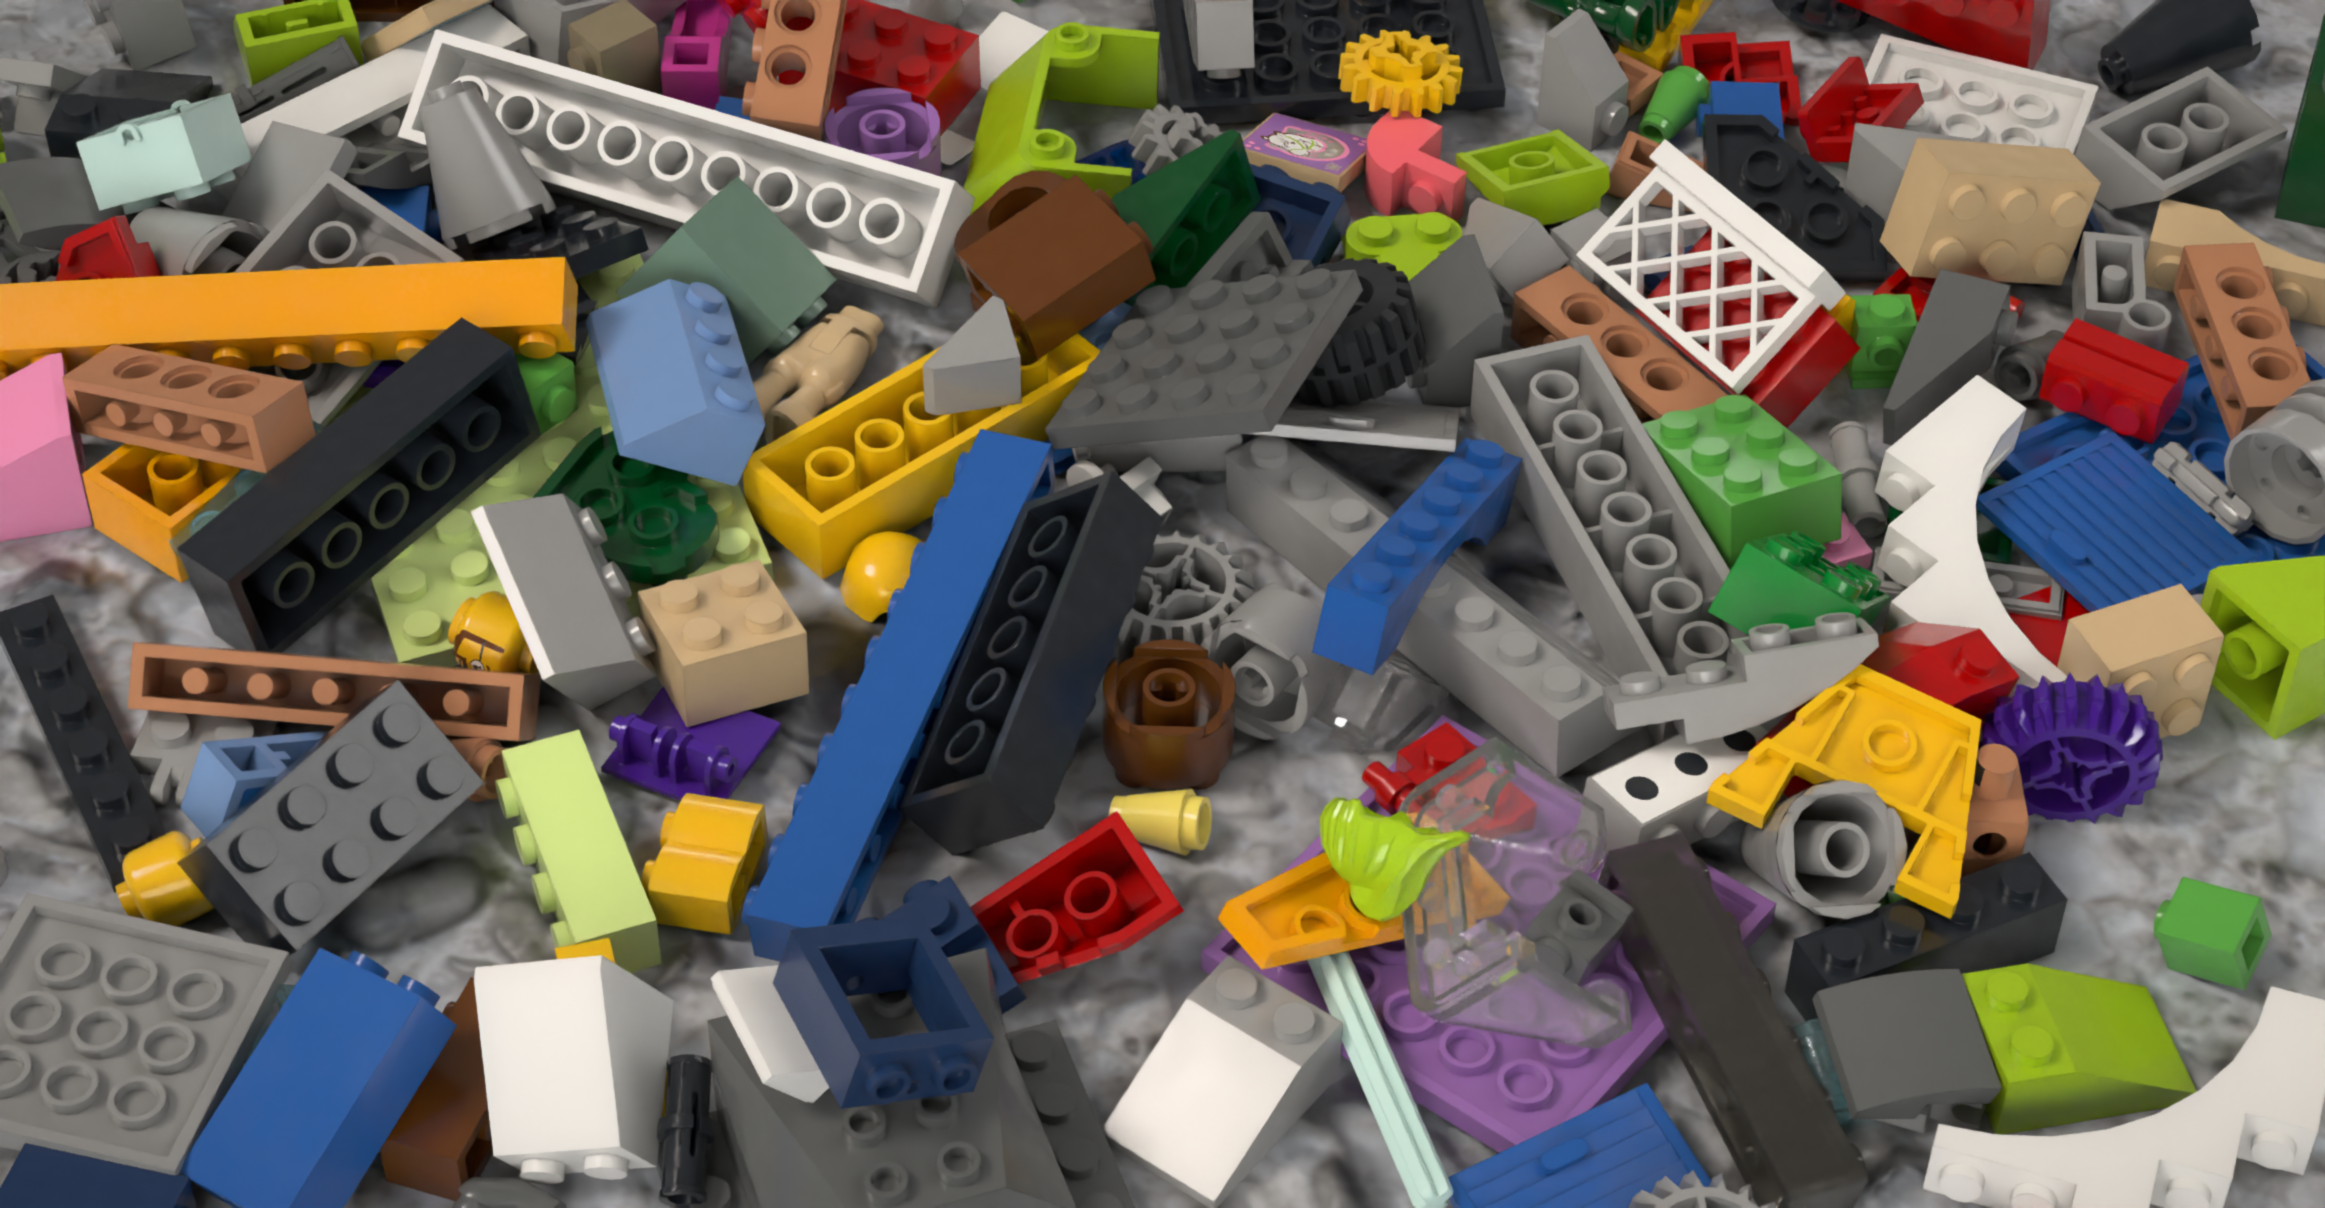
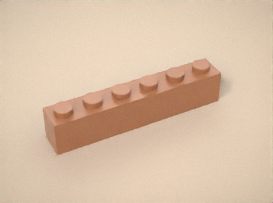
(327, 688)

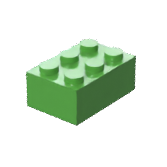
(1748, 474)

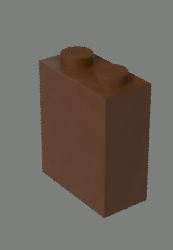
(1059, 264)

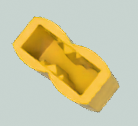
(706, 863)

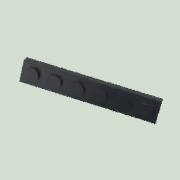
(79, 732)

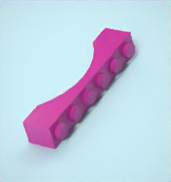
(697, 53)

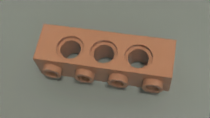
(813, 52)
(2238, 331)
(1644, 367)
(189, 407)

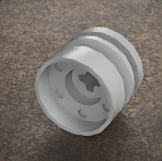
(2281, 466)

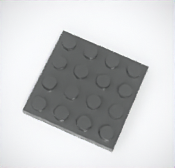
(1205, 360)

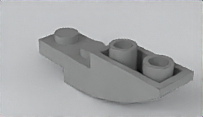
(1769, 677)

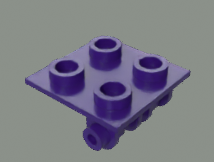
(679, 759)

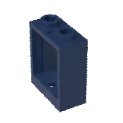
(876, 957)

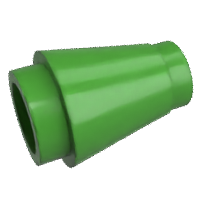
(1674, 103)

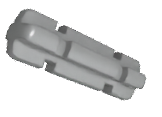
(2204, 488)

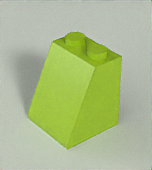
(2271, 640)

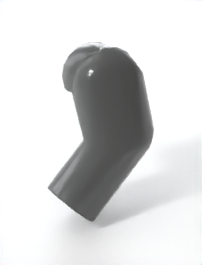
(503, 1193)

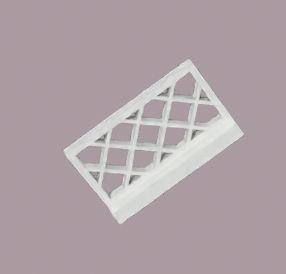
(1752, 240)

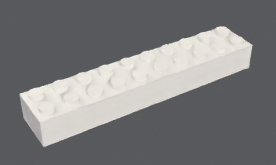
(671, 157)

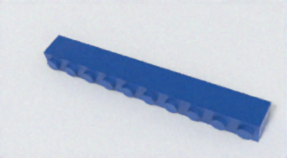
(852, 803)

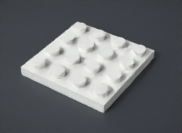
(1981, 98)

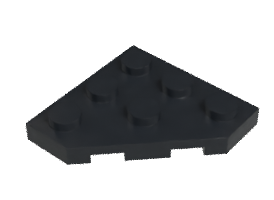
(1794, 196)

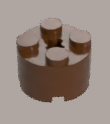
(1168, 716)

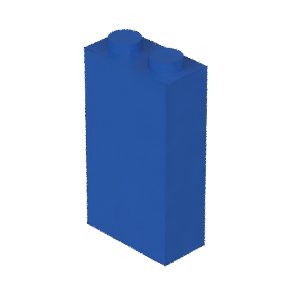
(321, 1088)

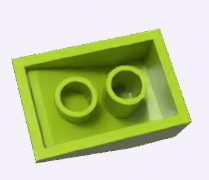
(2072, 1047)

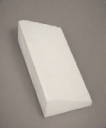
(769, 1032)

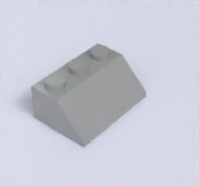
(2173, 139)
(567, 597)

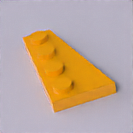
(1303, 917)

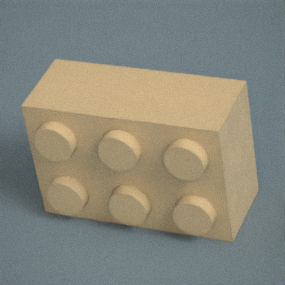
(1989, 211)

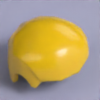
(875, 571)

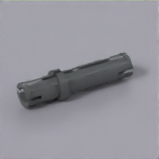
(295, 79)

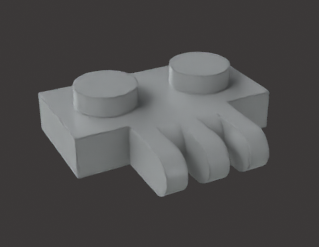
(172, 741)

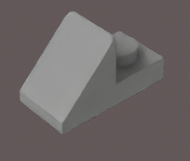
(37, 91)

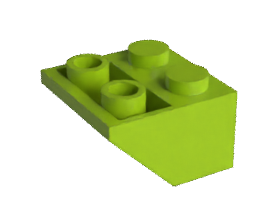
(286, 33)

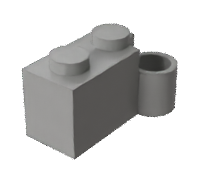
(2112, 289)

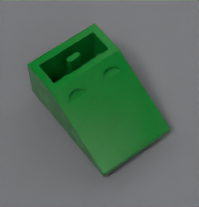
(1792, 585)

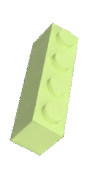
(577, 850)

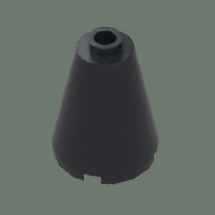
(2177, 40)

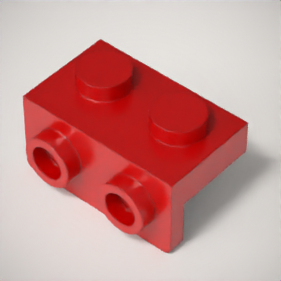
(1847, 99)

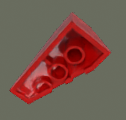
(1940, 661)
(1078, 903)

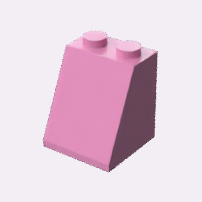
(40, 455)

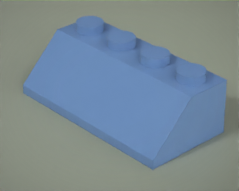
(677, 380)

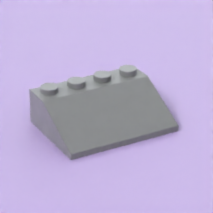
(338, 229)

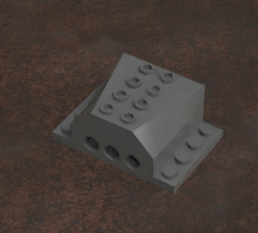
(1009, 1144)

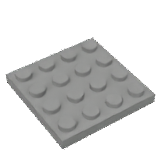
(123, 1030)

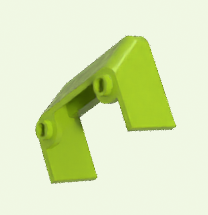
(1069, 66)

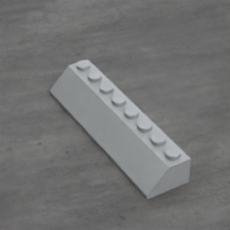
(1463, 629)

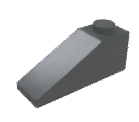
(1950, 346)

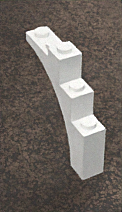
(1934, 543)
(2185, 1156)

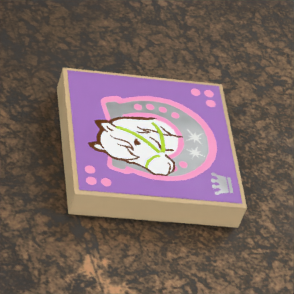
(1307, 150)

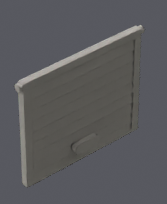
(1373, 424)

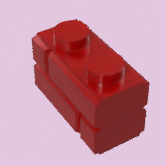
(2113, 381)

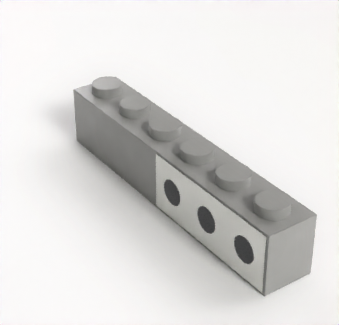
(1668, 786)

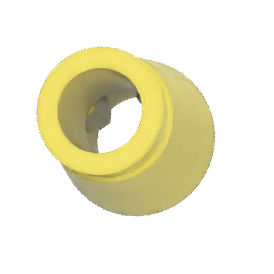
(1167, 819)

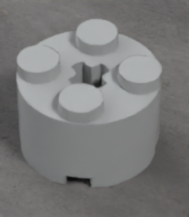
(1272, 661)

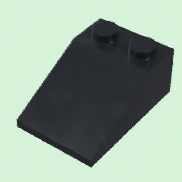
(113, 98)

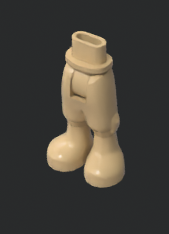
(815, 370)

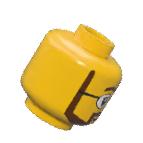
(490, 636)

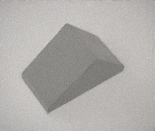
(975, 366)

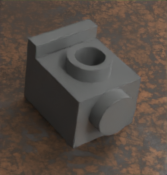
(1579, 928)

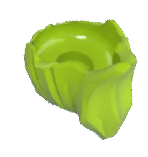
(1381, 855)

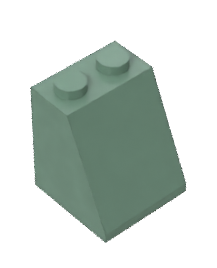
(751, 260)

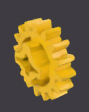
(1400, 73)

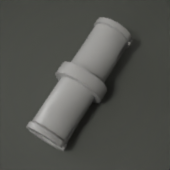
(1859, 478)

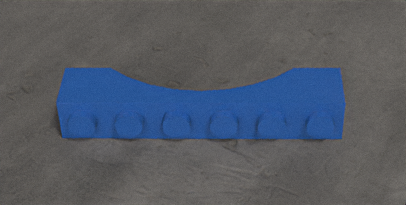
(1386, 579)

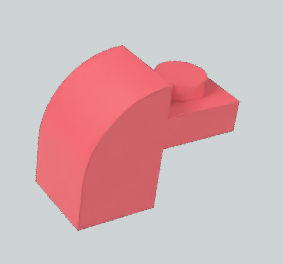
(1407, 168)

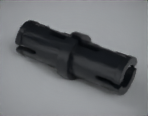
(686, 1131)

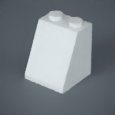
(572, 1066)

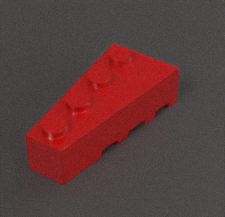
(1988, 29)

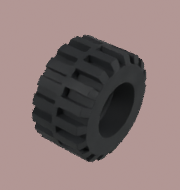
(1373, 345)

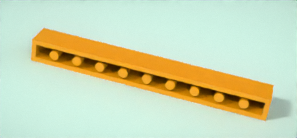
(292, 314)

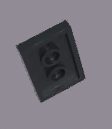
(579, 236)

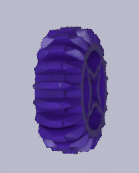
(2078, 746)

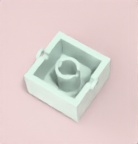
(165, 154)

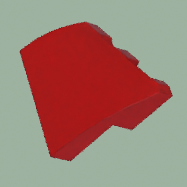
(1724, 60)

